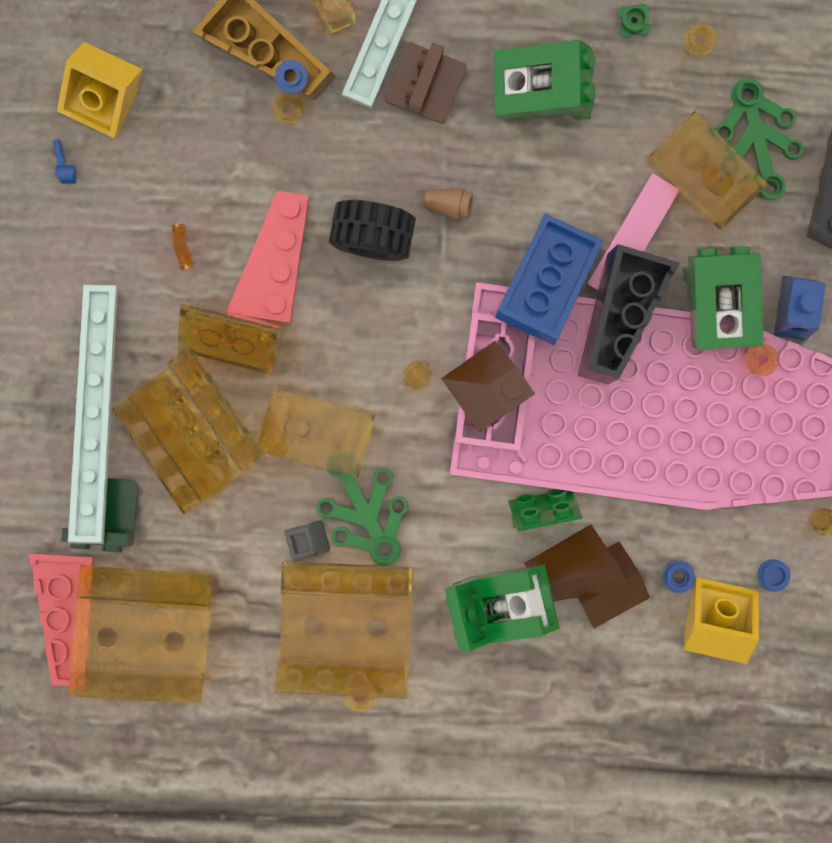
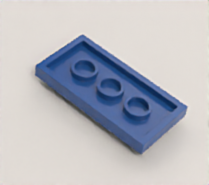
(549, 279)

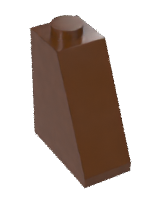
(580, 566)

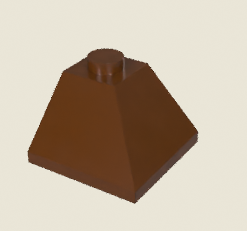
(488, 386)

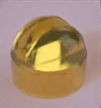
(822, 521)

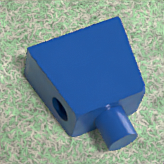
(799, 307)

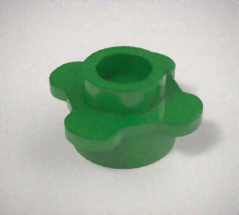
(639, 12)

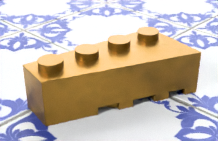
(260, 41)

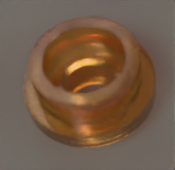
(753, 365)

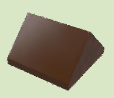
(607, 605)

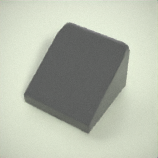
(307, 540)

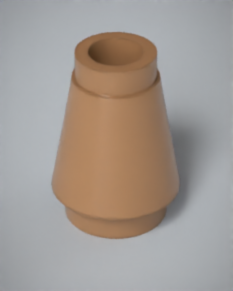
(449, 202)

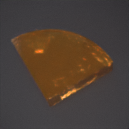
(180, 246)

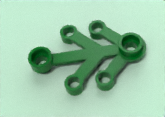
(759, 132)
(366, 516)

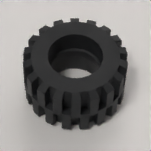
(372, 230)

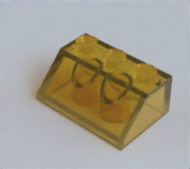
(229, 337)

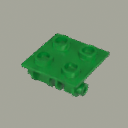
(544, 509)

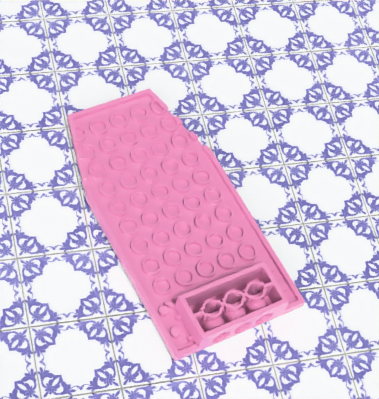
(668, 431)

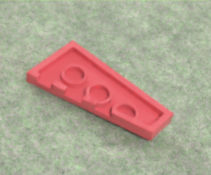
(273, 266)
(56, 589)

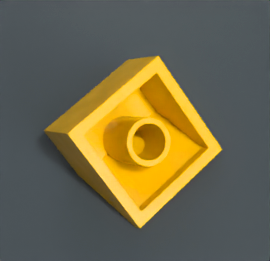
(98, 89)
(722, 621)

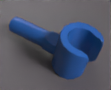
(65, 173)

